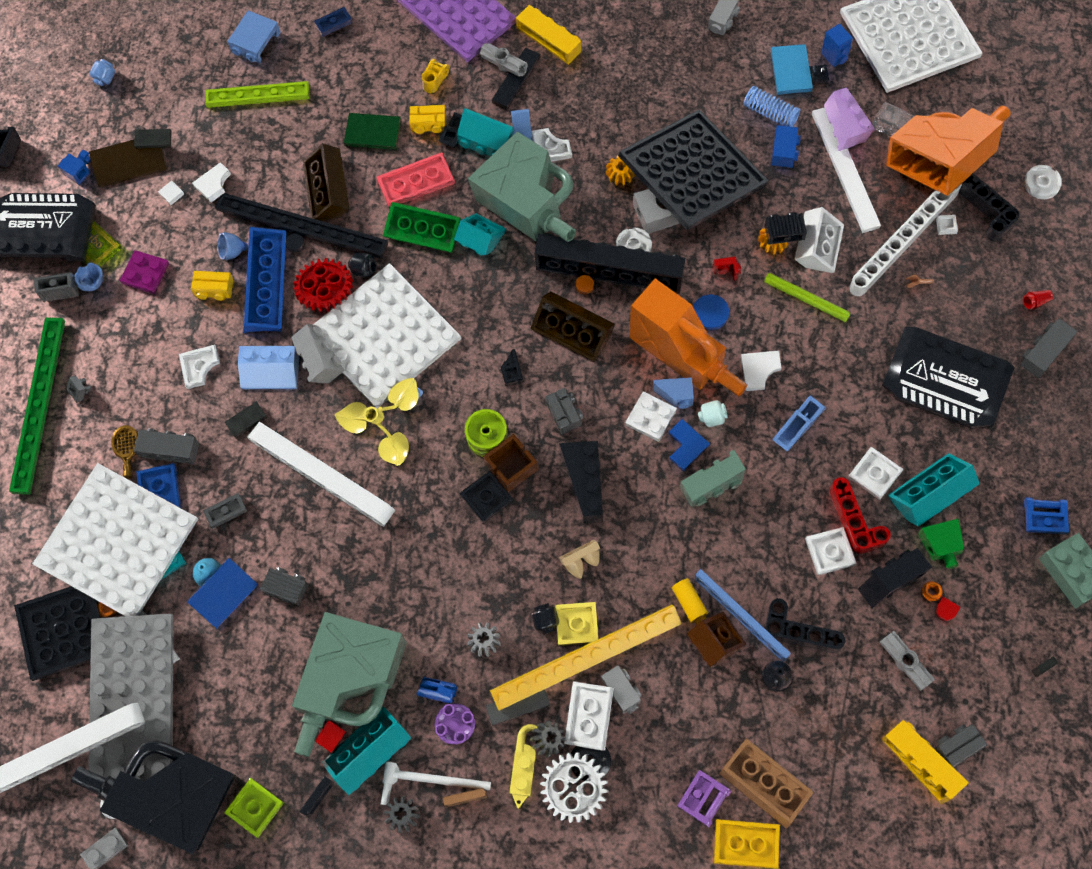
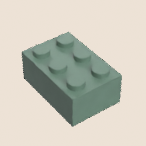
(1071, 569)

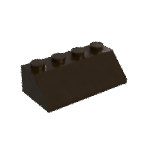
(325, 183)
(572, 326)

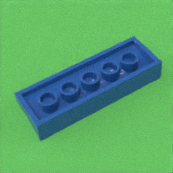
(264, 280)

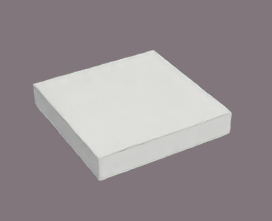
(875, 473)
(830, 551)

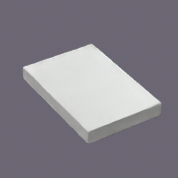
(589, 715)

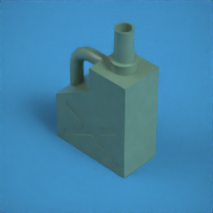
(518, 186)
(345, 664)

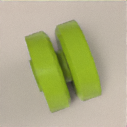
(485, 431)

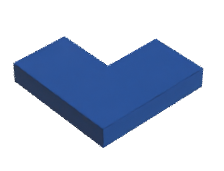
(691, 445)

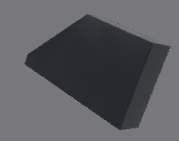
(511, 370)

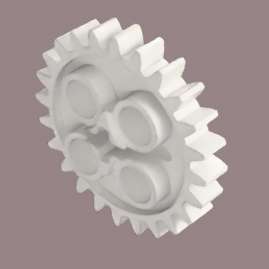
(562, 772)

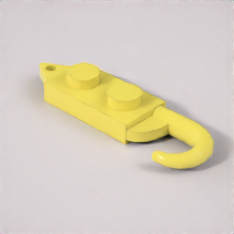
(523, 767)

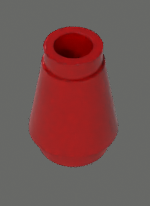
(1035, 299)

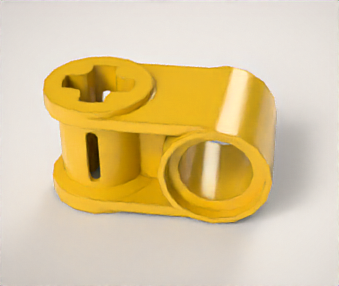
(434, 75)

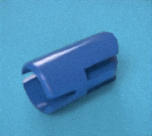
(437, 690)

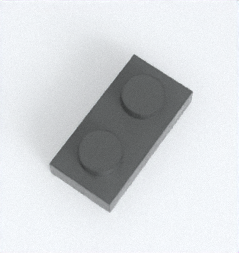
(225, 510)

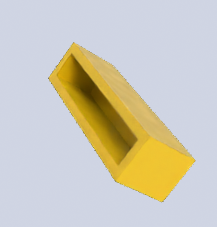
(549, 34)

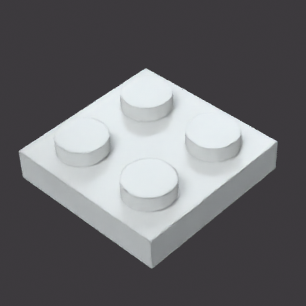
(651, 416)

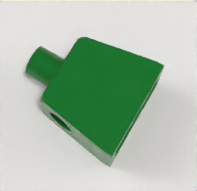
(943, 542)

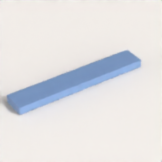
(742, 616)

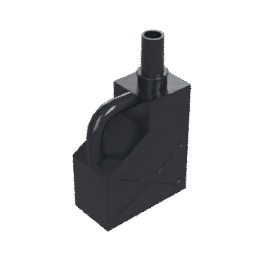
(170, 805)

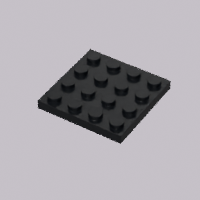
(56, 631)

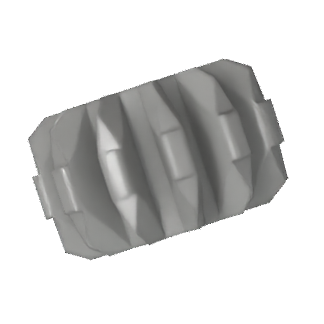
(479, 634)

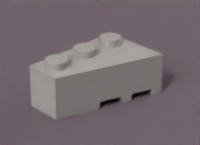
(317, 354)

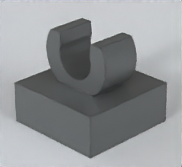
(77, 389)

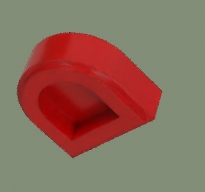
(946, 609)

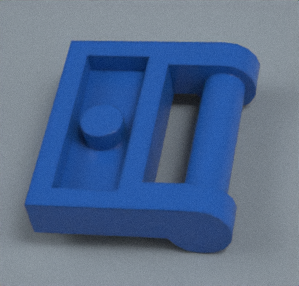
(1046, 521)

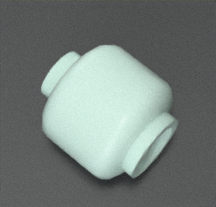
(713, 413)

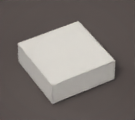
(171, 192)
(946, 224)

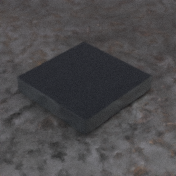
(486, 497)

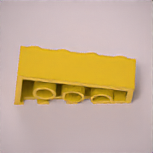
(925, 762)

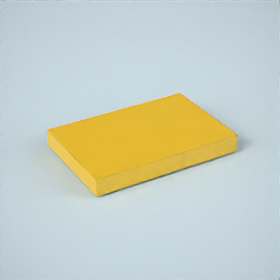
(747, 844)

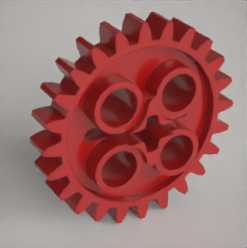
(320, 280)

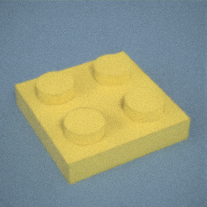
(577, 623)

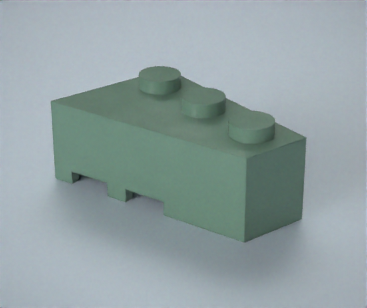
(713, 480)

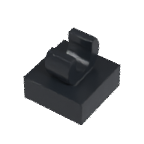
(819, 74)

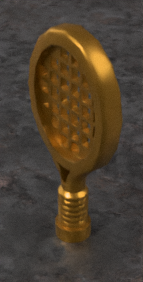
(126, 466)

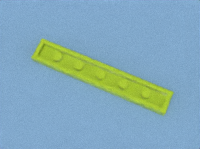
(257, 94)

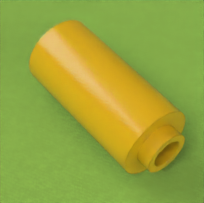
(690, 601)

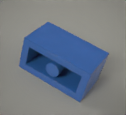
(836, 45)
(785, 145)

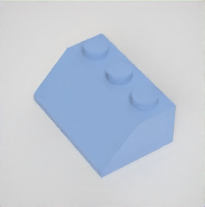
(268, 367)

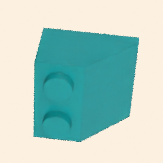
(479, 234)

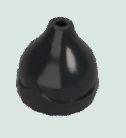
(777, 676)

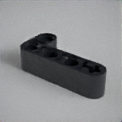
(971, 188)
(804, 630)

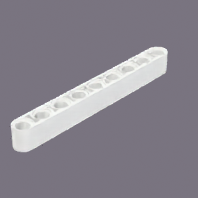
(900, 241)
(321, 474)
(70, 746)

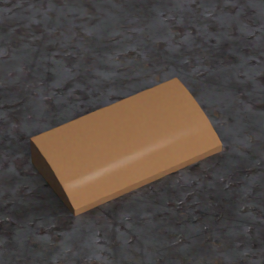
(766, 783)

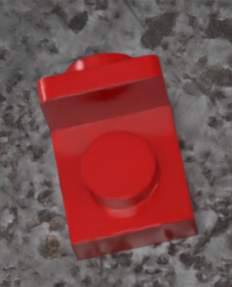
(726, 265)

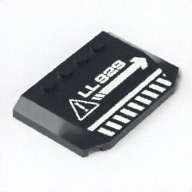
(45, 225)
(948, 378)

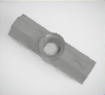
(503, 59)
(916, 671)

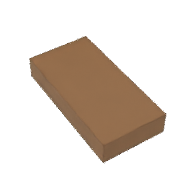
(464, 797)

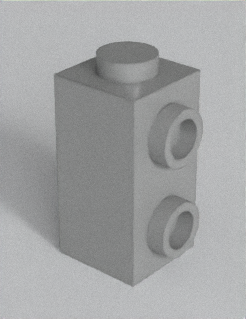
(722, 16)
(624, 694)

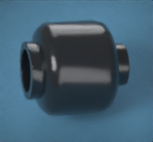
(362, 264)
(545, 618)

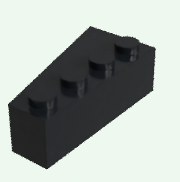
(583, 470)

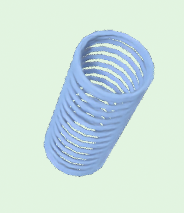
(794, 113)

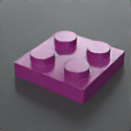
(144, 271)

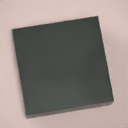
(1044, 666)

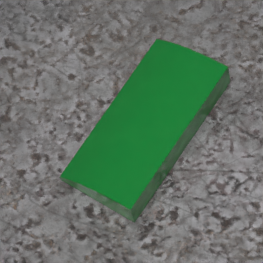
(421, 227)

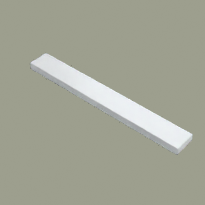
(847, 174)

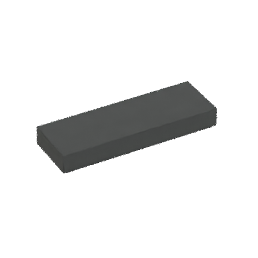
(530, 704)

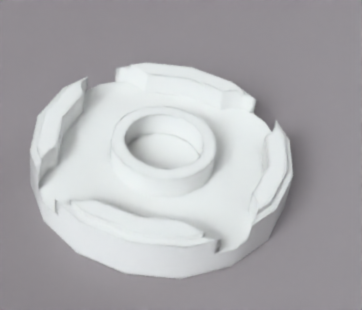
(1042, 182)
(635, 239)

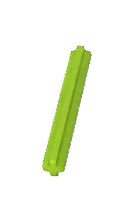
(807, 297)

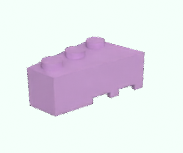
(848, 119)

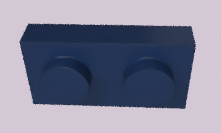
(333, 21)

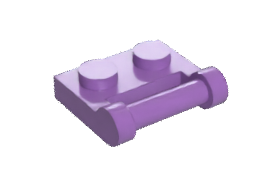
(697, 795)

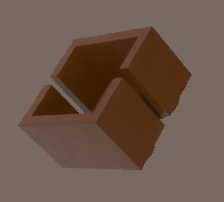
(509, 464)

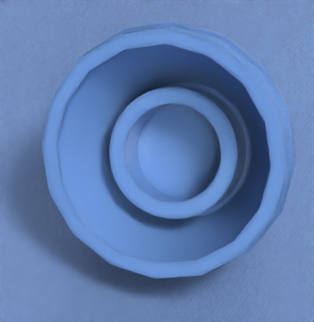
(230, 246)

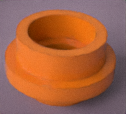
(936, 587)

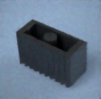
(785, 228)

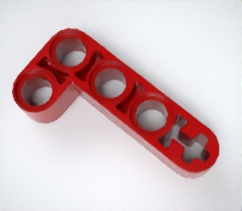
(855, 515)

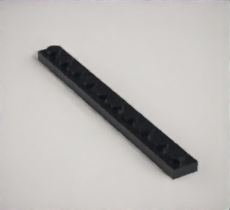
(302, 225)

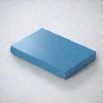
(791, 69)

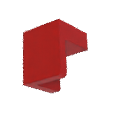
(330, 736)

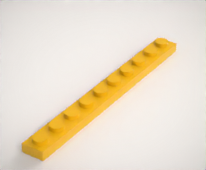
(585, 657)

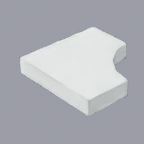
(557, 148)
(212, 182)
(196, 365)
(758, 367)

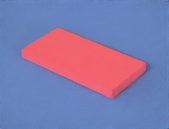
(416, 179)

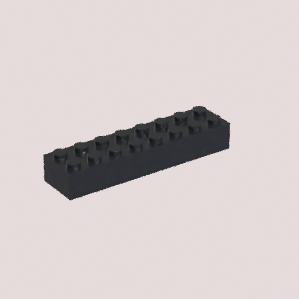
(608, 262)

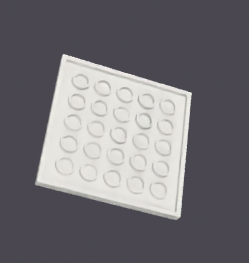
(910, 38)
(385, 334)
(115, 541)

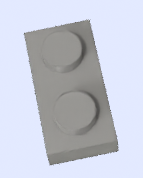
(104, 849)

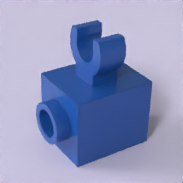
(74, 167)

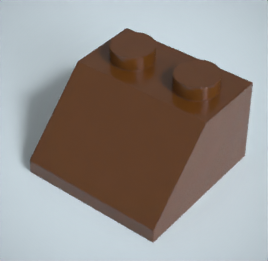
(716, 639)

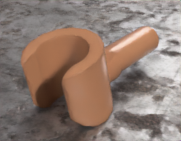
(915, 280)

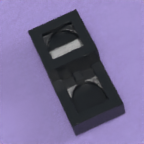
(449, 134)

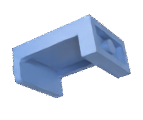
(252, 36)

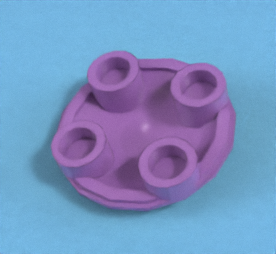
(454, 723)

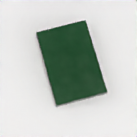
(372, 131)

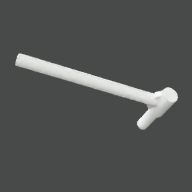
(392, 774)

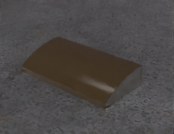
(125, 162)

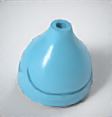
(204, 569)

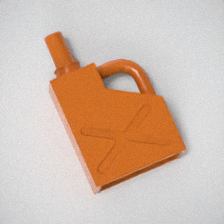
(945, 147)
(675, 335)

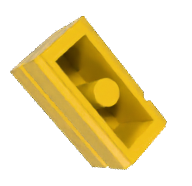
(427, 118)
(212, 285)

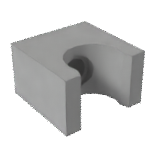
(650, 214)

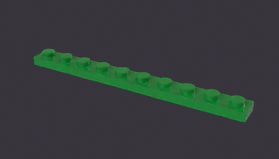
(37, 406)

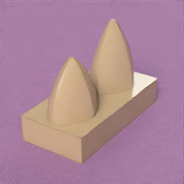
(573, 561)

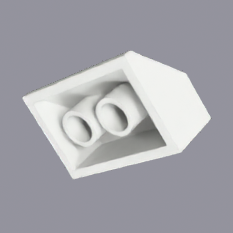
(822, 241)

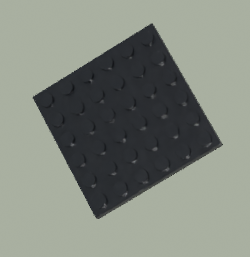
(693, 169)

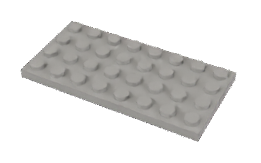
(127, 667)

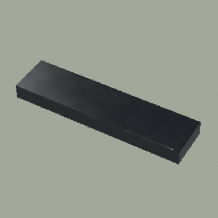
(513, 83)

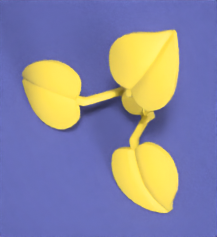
(355, 418)

